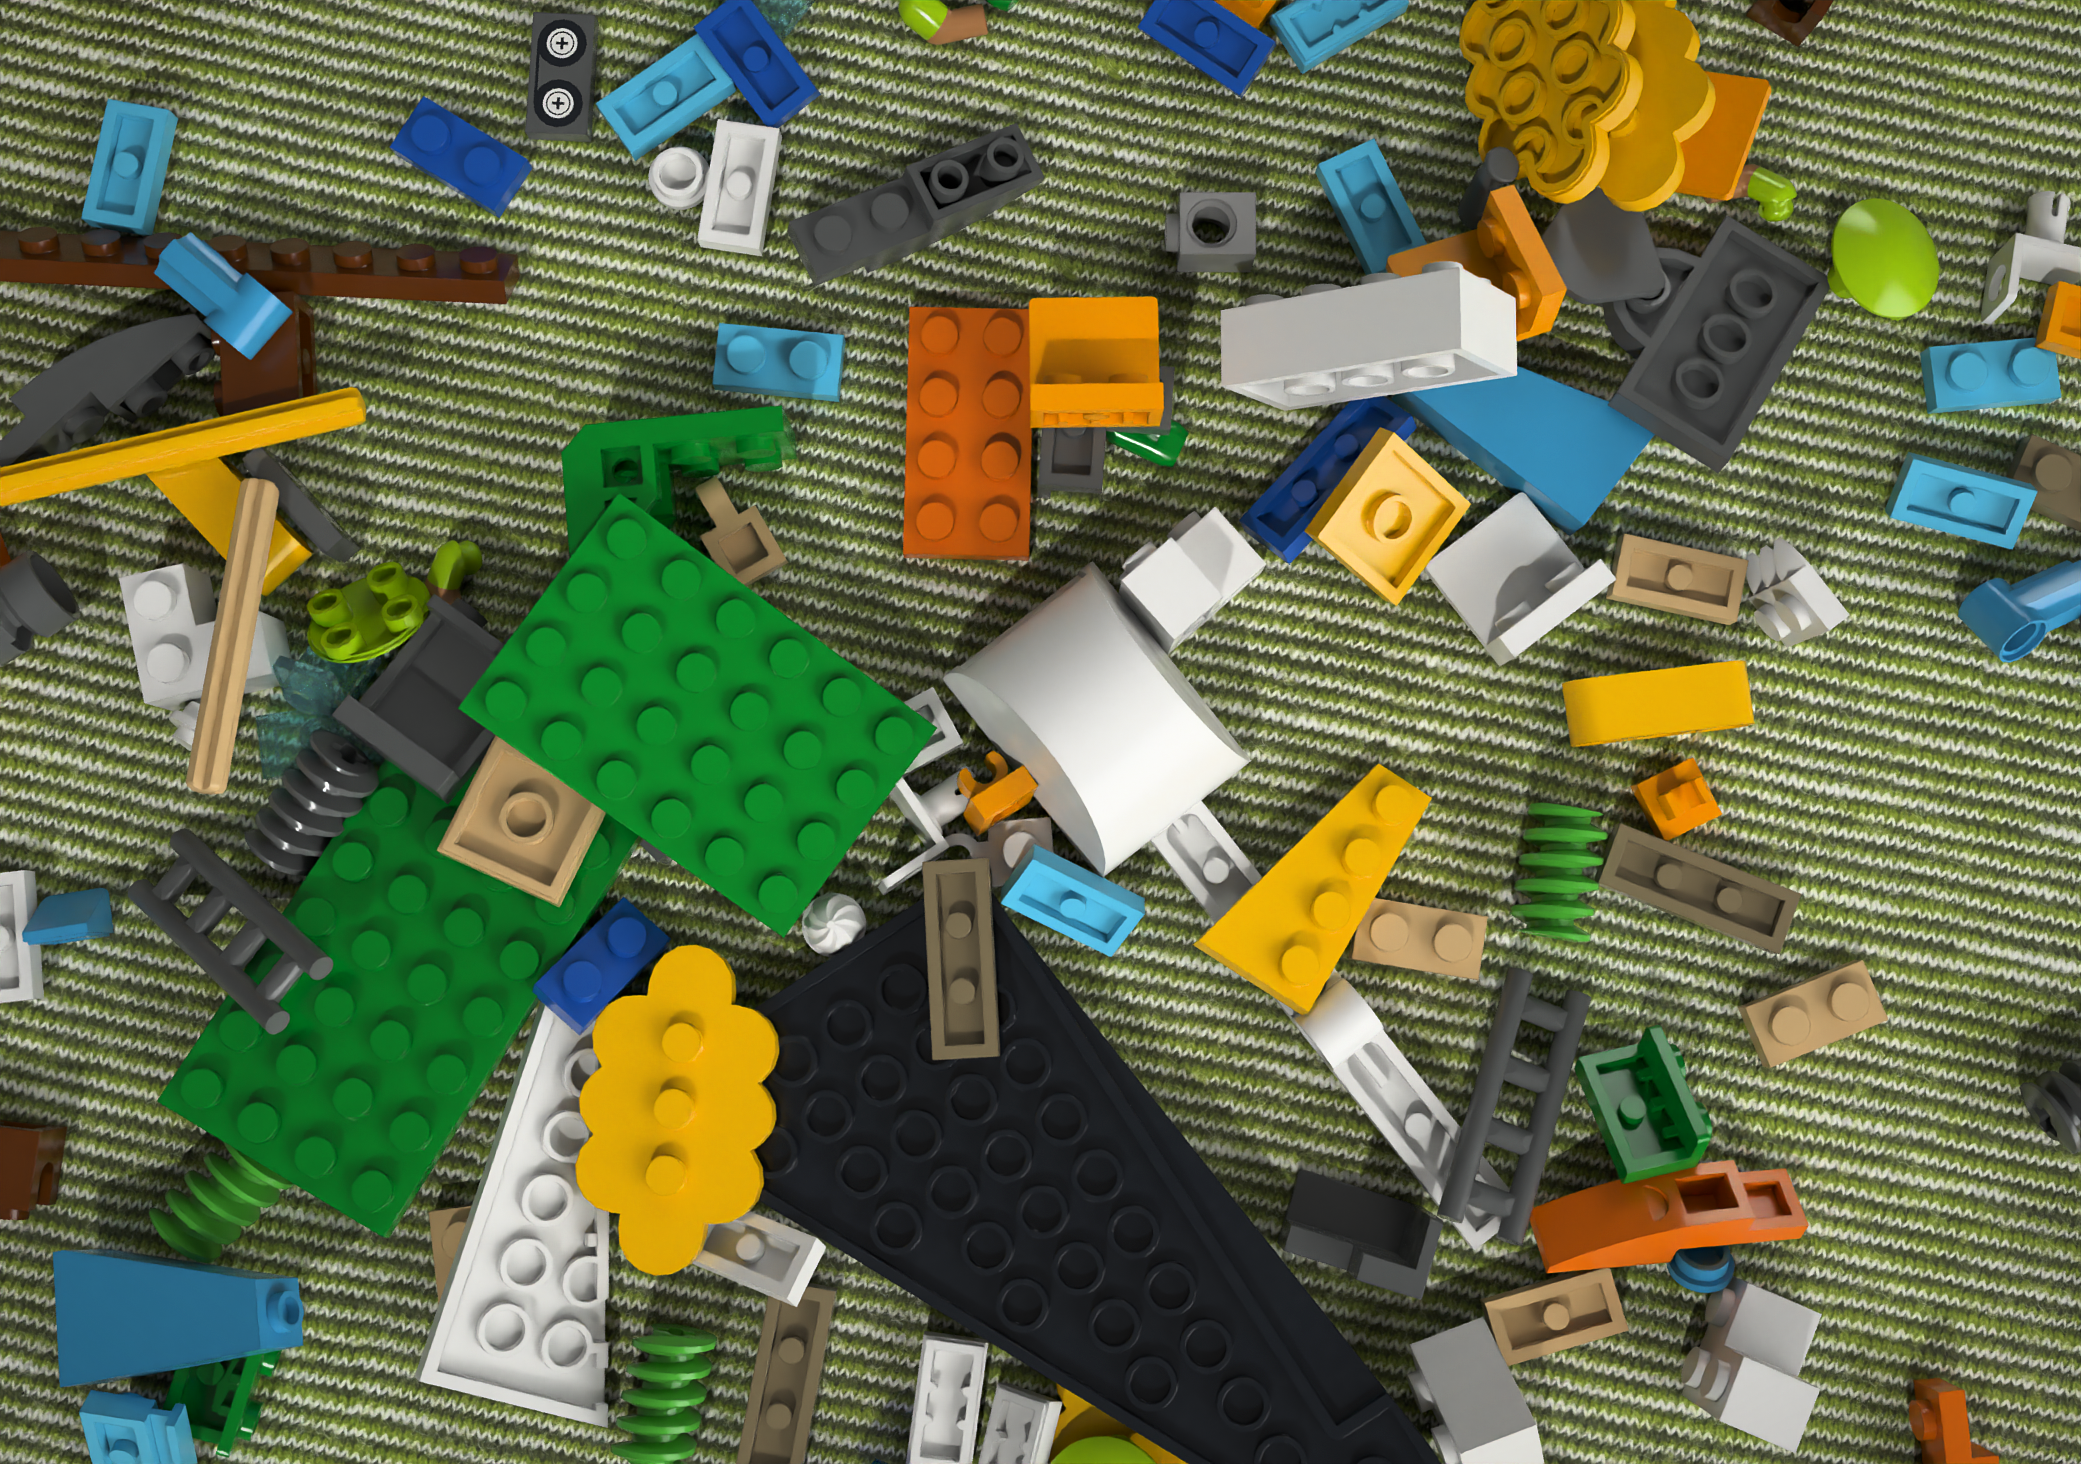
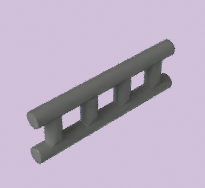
(263, 923)
(1481, 1126)

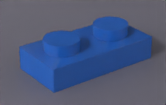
(1209, 40)
(757, 61)
(461, 157)
(601, 966)

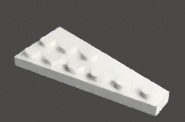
(533, 1259)

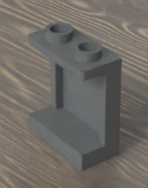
(414, 703)

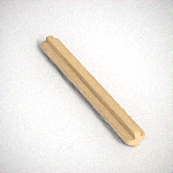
(232, 637)

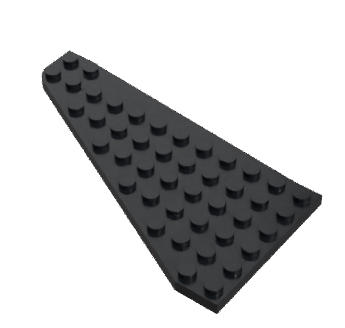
(1054, 1211)

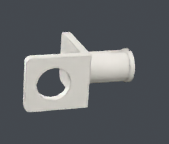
(2033, 255)
(927, 817)

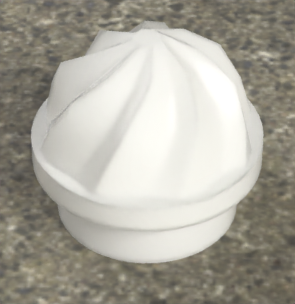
(833, 923)

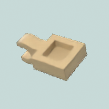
(739, 541)

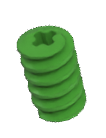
(1558, 871)
(217, 1205)
(665, 1395)

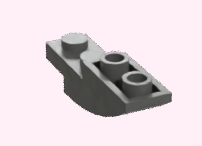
(917, 209)
(114, 374)

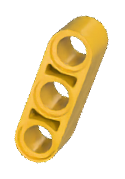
(208, 498)
(1658, 703)

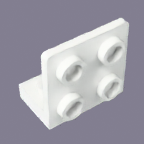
(1514, 578)

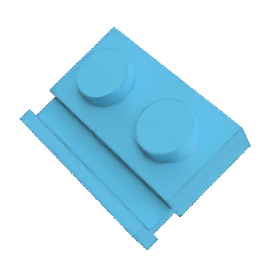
(134, 1431)

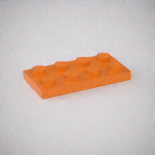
(968, 434)

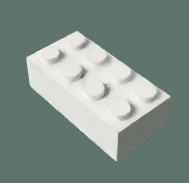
(1369, 338)

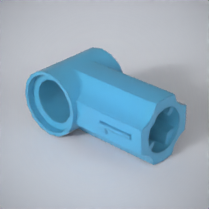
(232, 302)
(2019, 615)

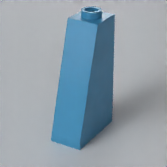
(1536, 439)
(156, 1314)

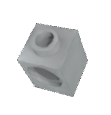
(1232, 213)

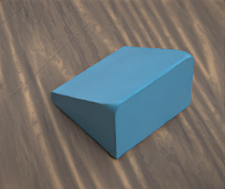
(70, 918)

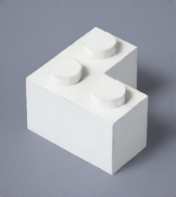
(1188, 576)
(172, 631)
(1752, 1363)
(1473, 1399)

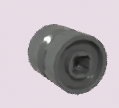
(31, 603)

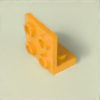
(1720, 148)
(1505, 252)
(1094, 362)

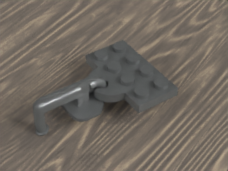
(1700, 328)

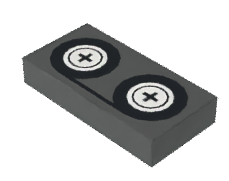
(562, 77)
(302, 505)

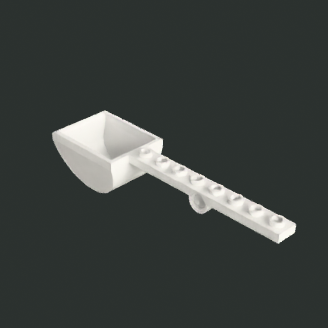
(1124, 762)

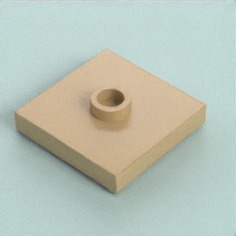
(522, 825)

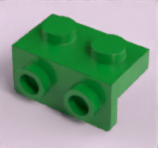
(1645, 1107)
(222, 1399)

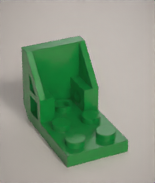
(611, 454)

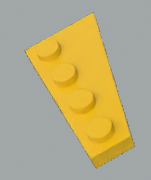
(1309, 904)

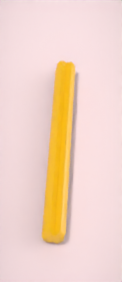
(181, 445)

